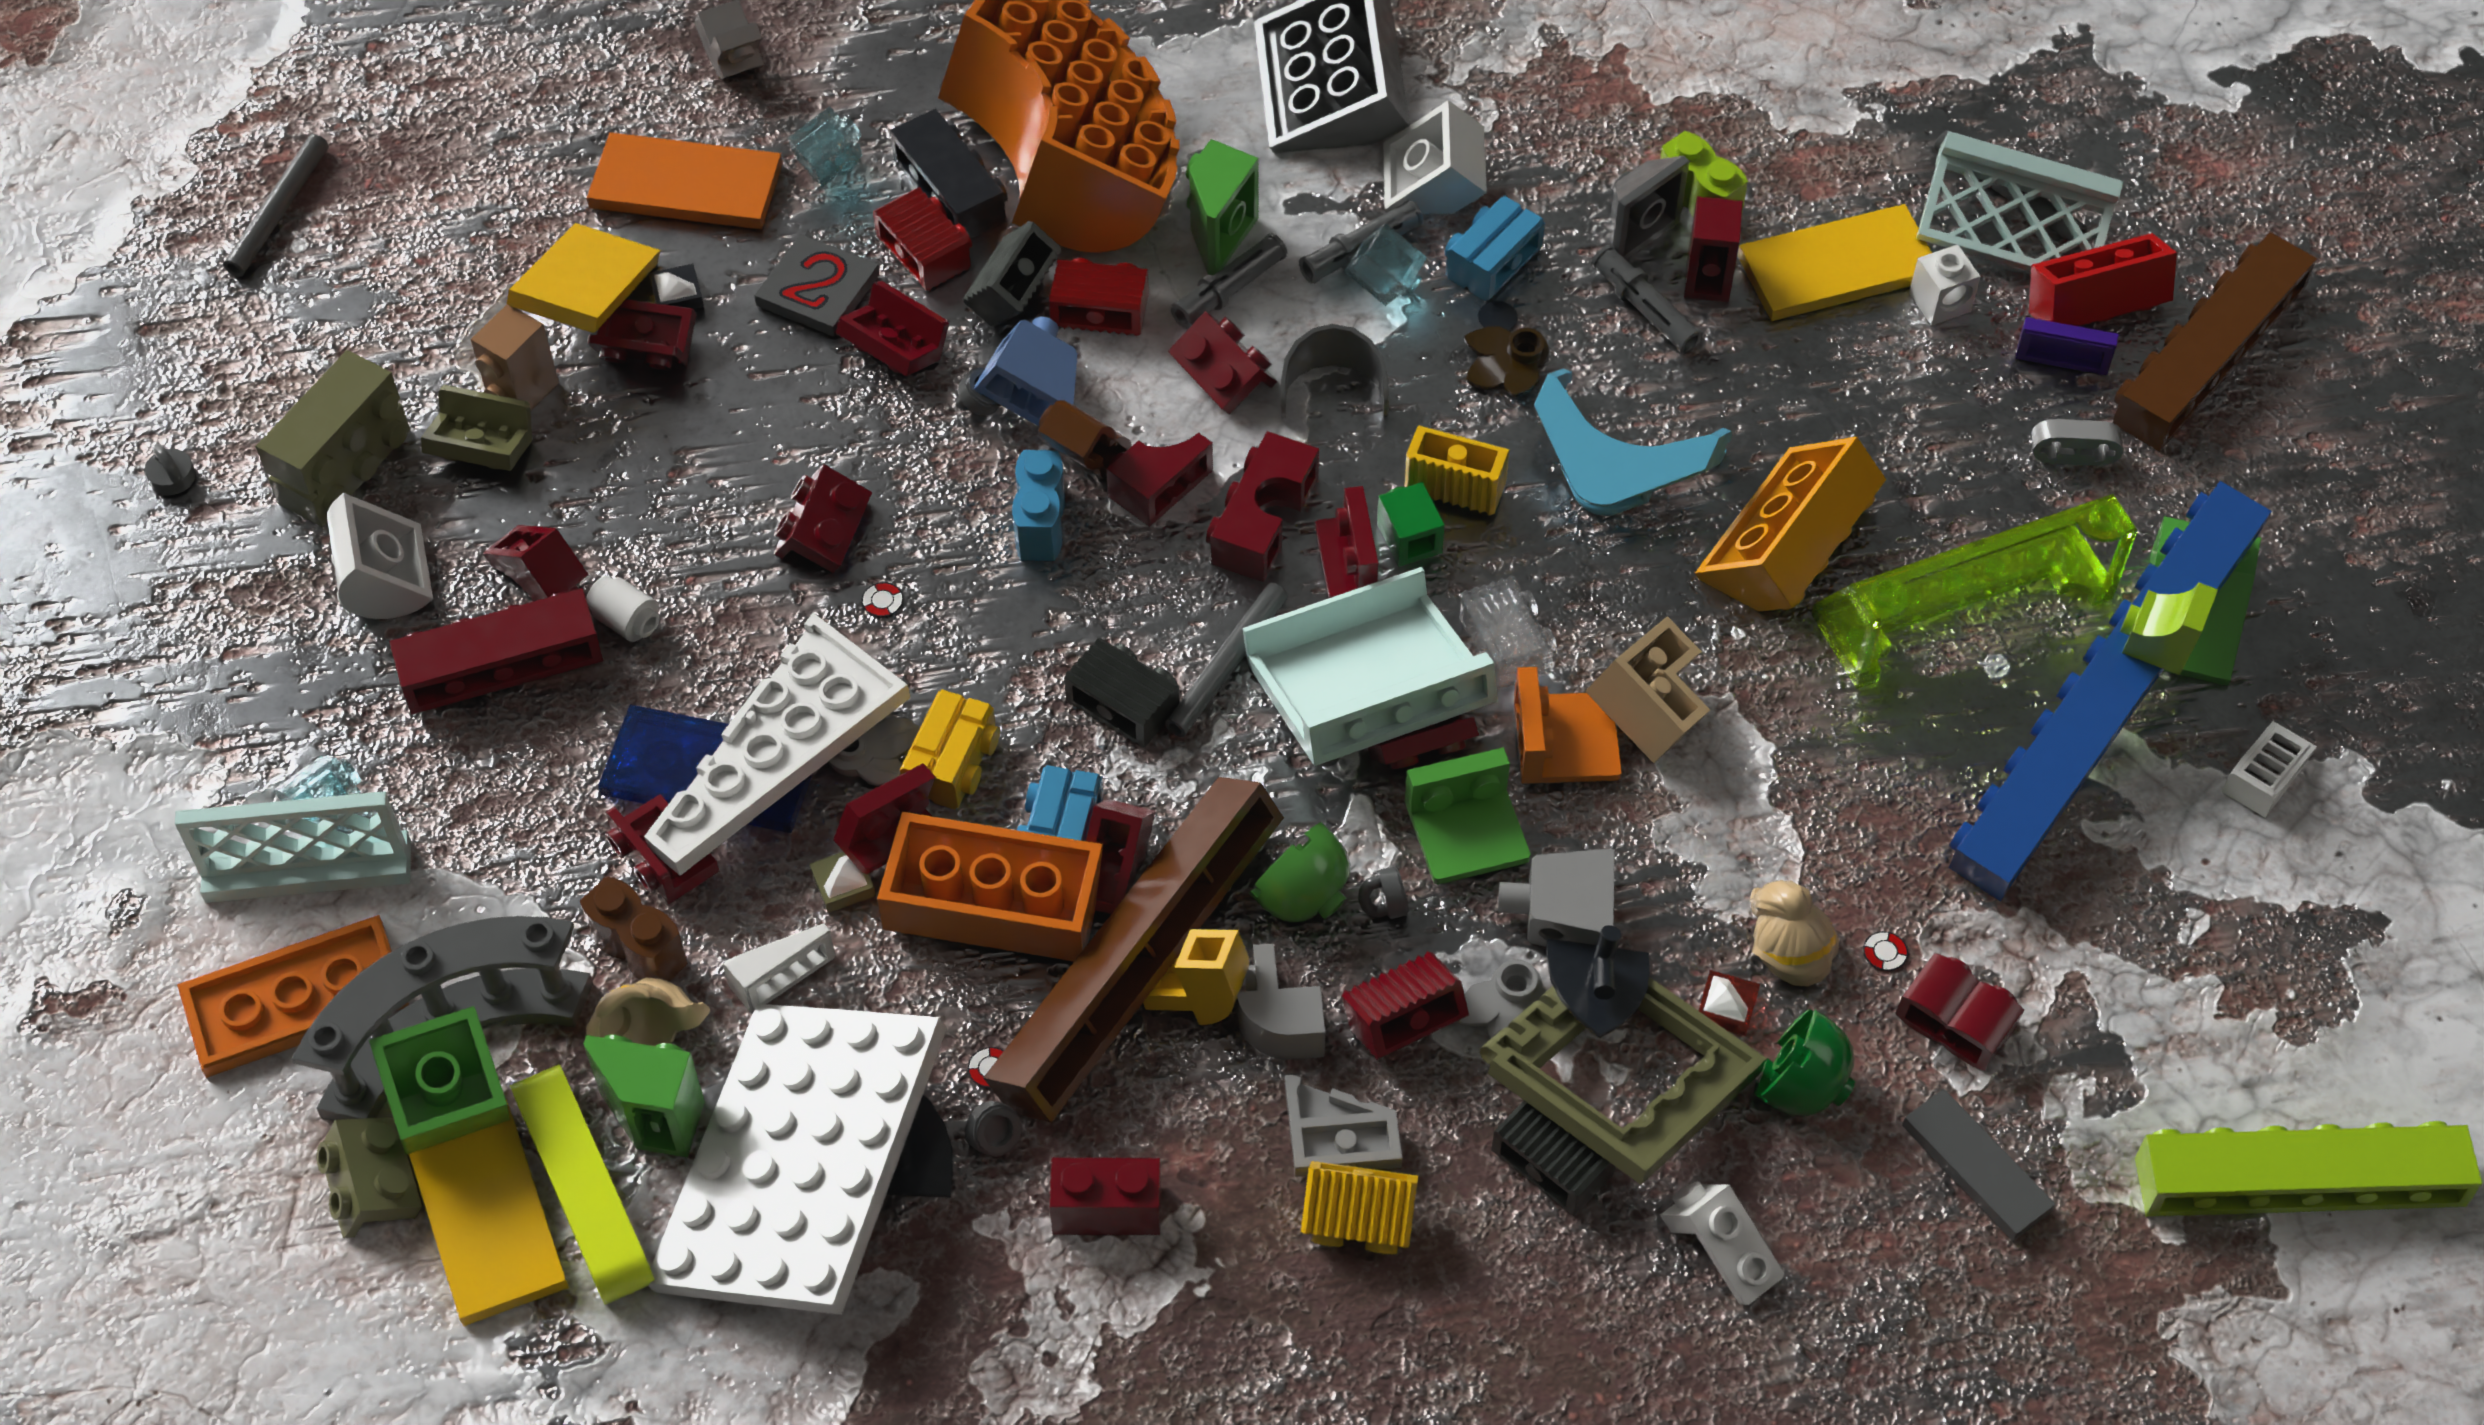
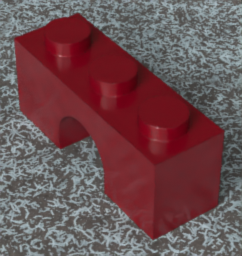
(1274, 475)

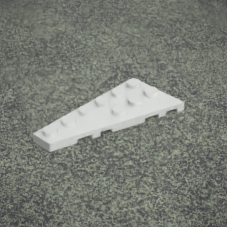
(782, 734)

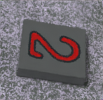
(816, 284)

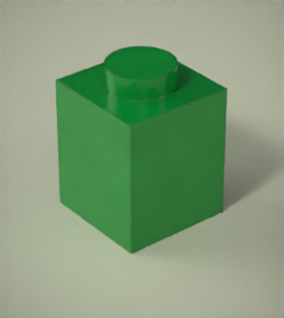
(1410, 524)

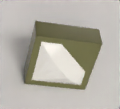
(840, 882)

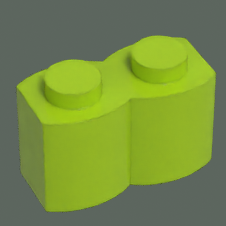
(1707, 173)

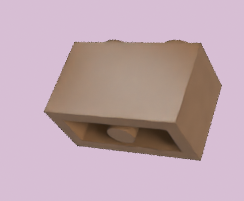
(515, 357)

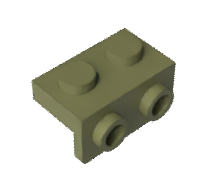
(479, 428)
(367, 1173)

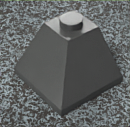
(1647, 203)

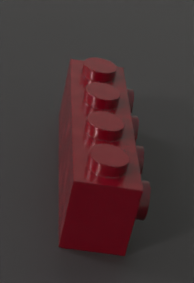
(496, 651)

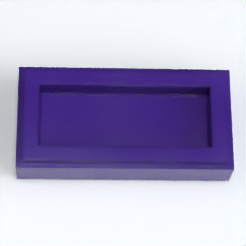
(2066, 346)

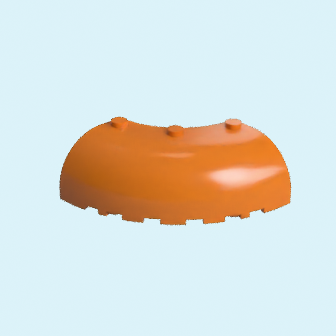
(1071, 116)

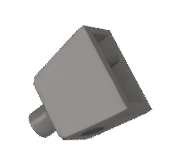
(1565, 897)

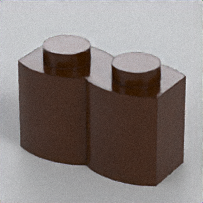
(1081, 437)
(633, 930)

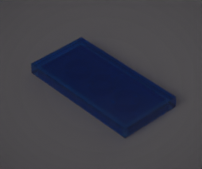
(660, 755)

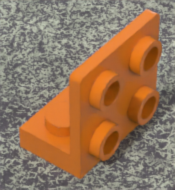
(1562, 735)

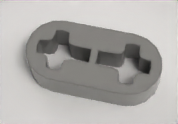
(2077, 442)

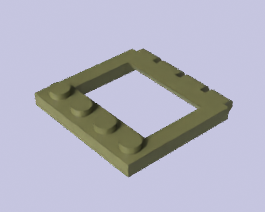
(1667, 1122)

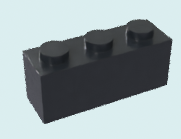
(945, 168)

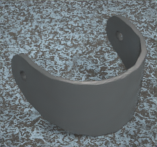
(1335, 347)

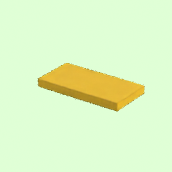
(1834, 262)
(583, 278)
(488, 1222)

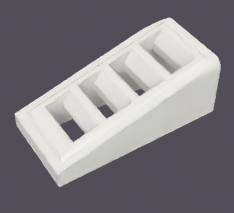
(2252, 791)
(778, 966)

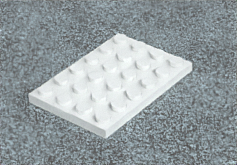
(797, 1158)

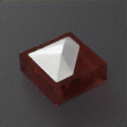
(1729, 1001)

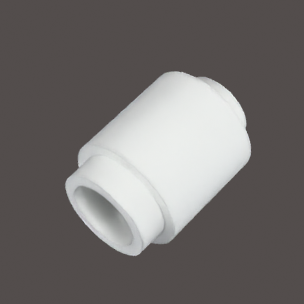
(623, 608)

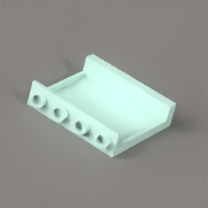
(1366, 667)

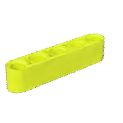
(582, 1184)

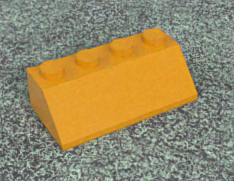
(1793, 524)

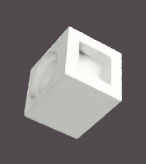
(1944, 284)

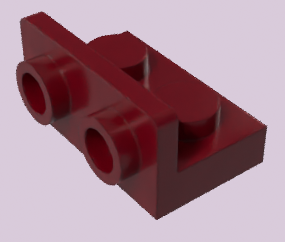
(1348, 545)
(872, 819)

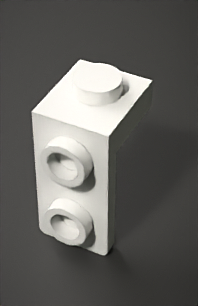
(1727, 1236)

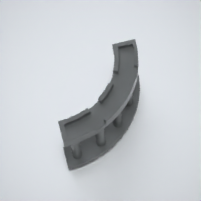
(361, 1009)

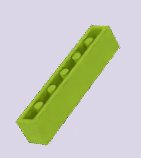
(2307, 1169)

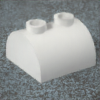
(377, 560)

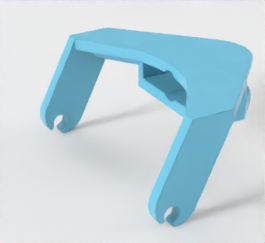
(1613, 474)

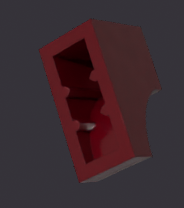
(1154, 479)
(537, 561)
(1125, 837)

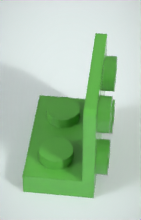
(1465, 816)

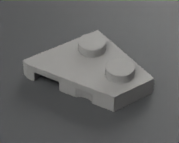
(1339, 1129)

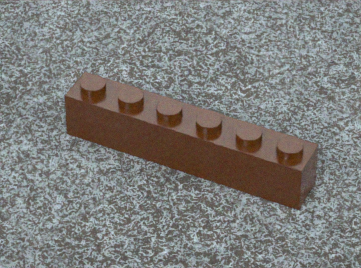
(2212, 341)

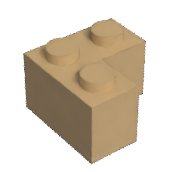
(1647, 694)

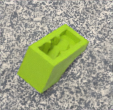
(2167, 626)

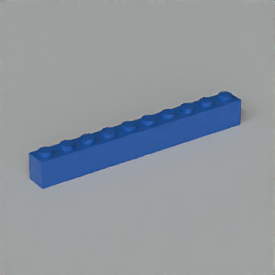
(2098, 701)

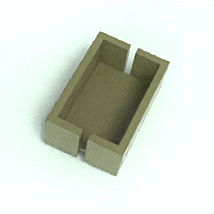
(334, 437)

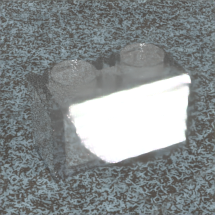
(1506, 627)

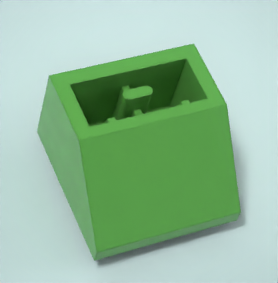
(648, 1091)

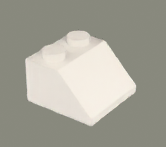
(1436, 162)

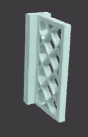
(2018, 173)
(281, 865)

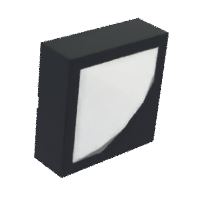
(677, 287)

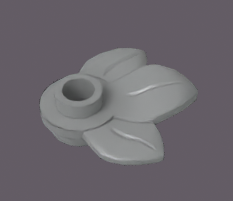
(878, 751)
(1494, 1004)

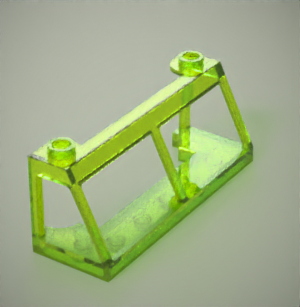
(2049, 547)

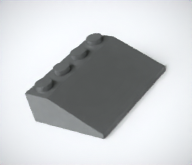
(1330, 74)

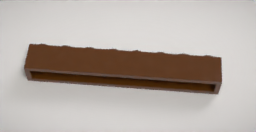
(1133, 949)

